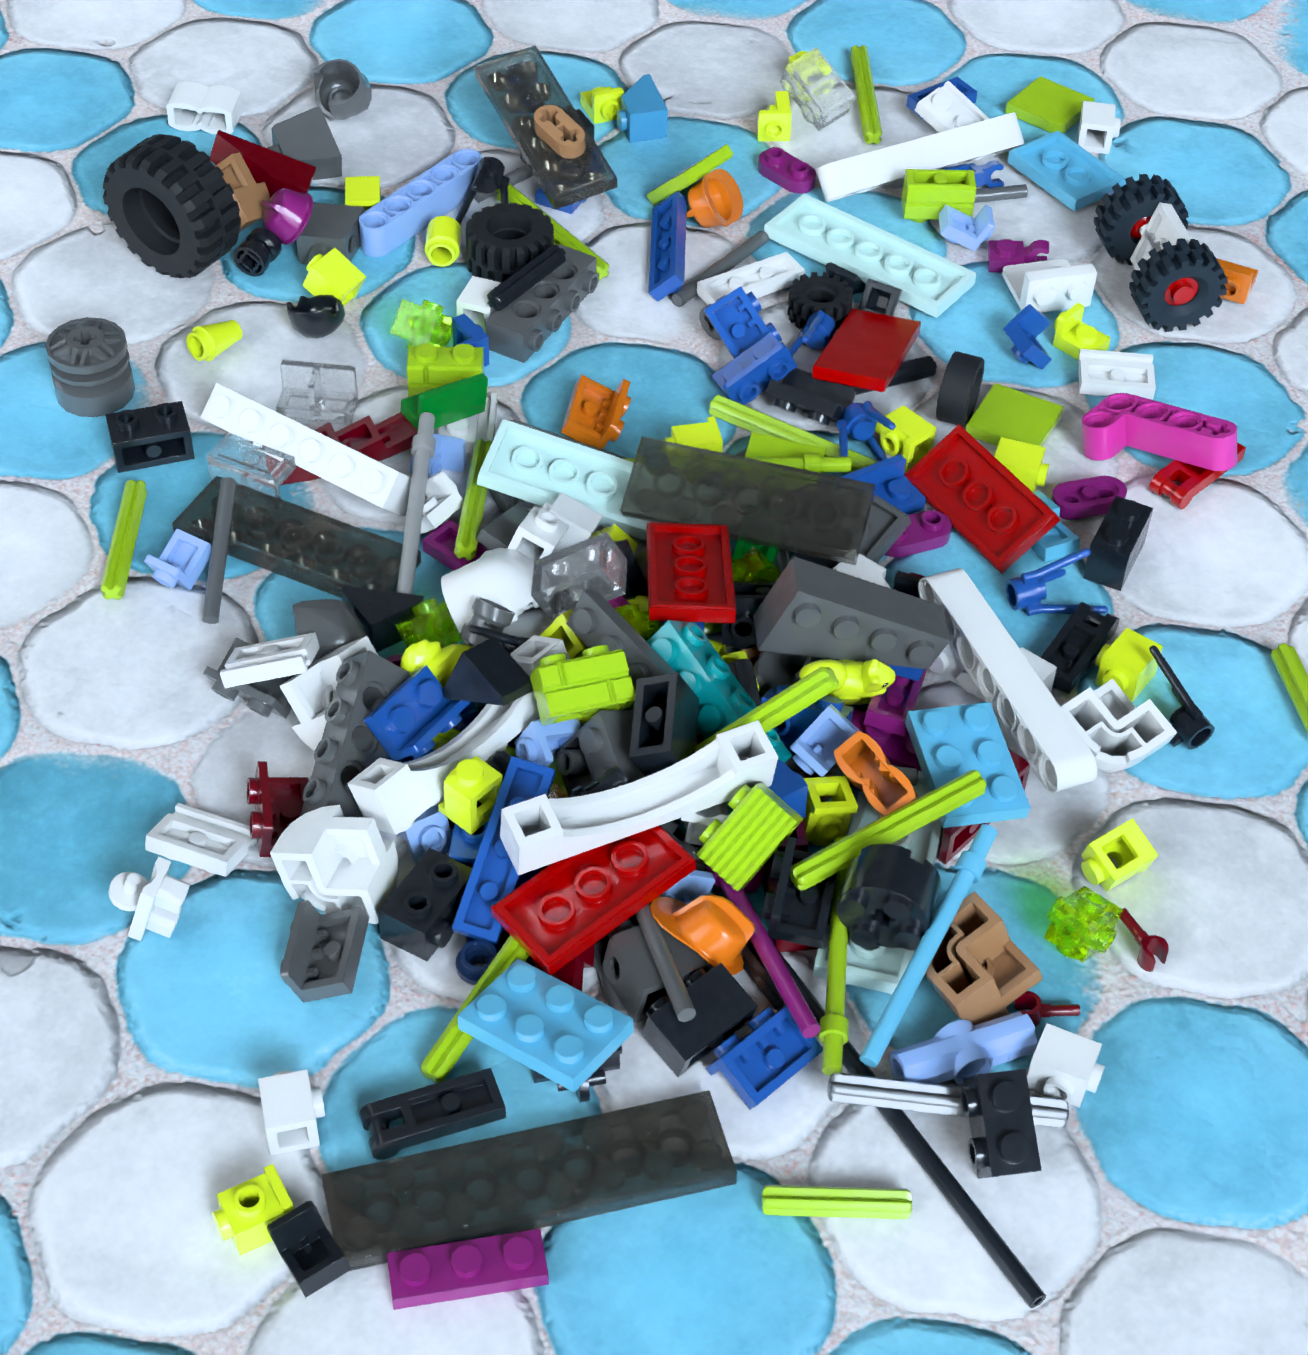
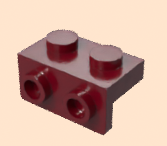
(276, 803)

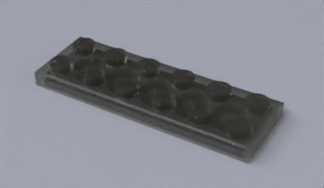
(516, 89)
(752, 497)
(297, 541)

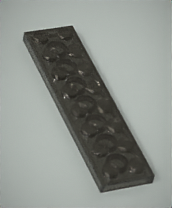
(529, 1179)

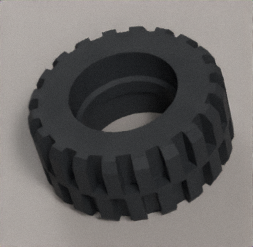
(171, 206)

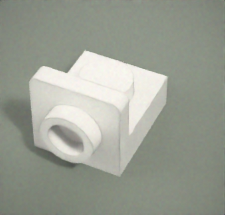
(440, 502)

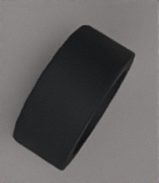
(960, 388)

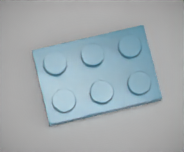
(1065, 170)
(962, 740)
(546, 1024)

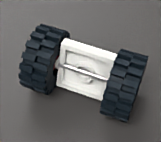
(1173, 273)

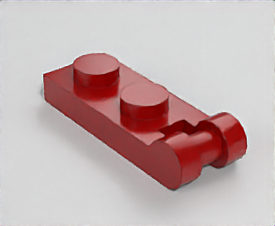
(1192, 480)

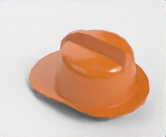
(715, 200)
(707, 926)

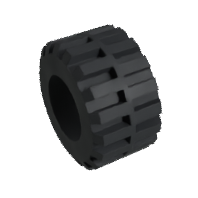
(505, 239)

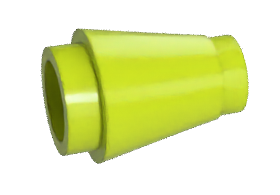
(211, 340)

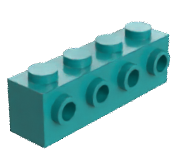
(708, 675)

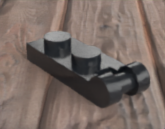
(1078, 645)
(432, 1112)

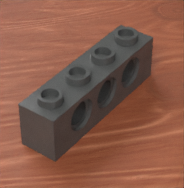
(541, 310)
(347, 741)

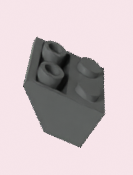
(597, 748)

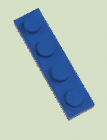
(668, 246)
(493, 871)

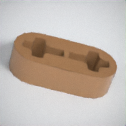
(565, 128)

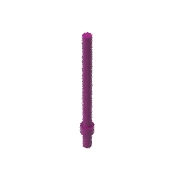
(772, 961)

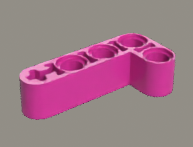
(1158, 429)

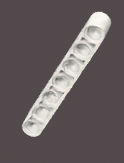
(934, 152)
(1010, 683)

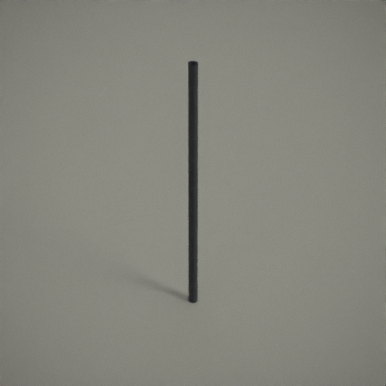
(934, 1166)

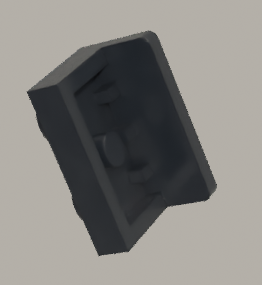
(819, 398)
(796, 913)

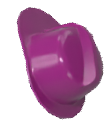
(287, 214)

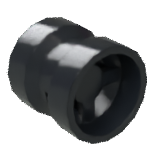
(257, 252)

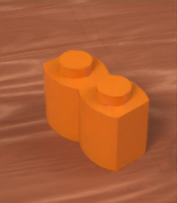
(873, 774)

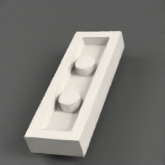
(759, 277)

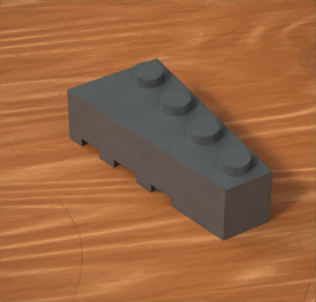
(848, 618)

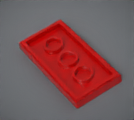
(866, 350)
(981, 498)
(689, 573)
(590, 895)

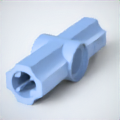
(965, 1050)

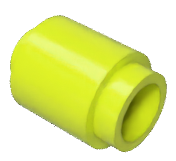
(443, 241)

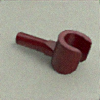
(1149, 945)
(1032, 1001)

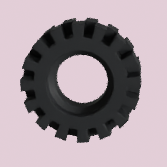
(817, 294)

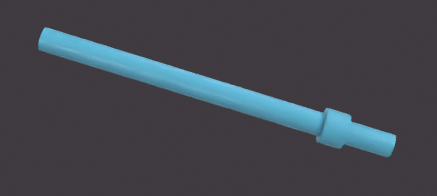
(967, 871)

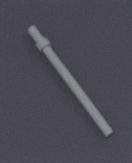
(422, 450)

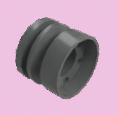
(90, 367)

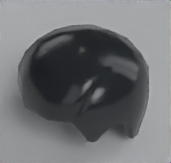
(316, 315)

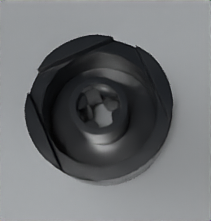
(888, 897)

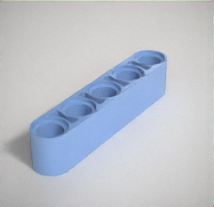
(417, 203)

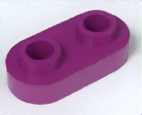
(786, 171)
(1087, 496)
(926, 532)

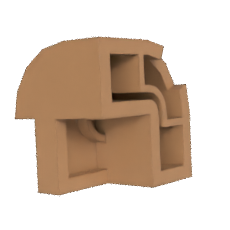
(245, 189)
(979, 965)

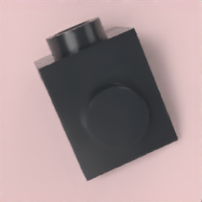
(308, 1248)

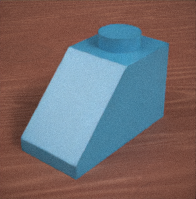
(643, 112)

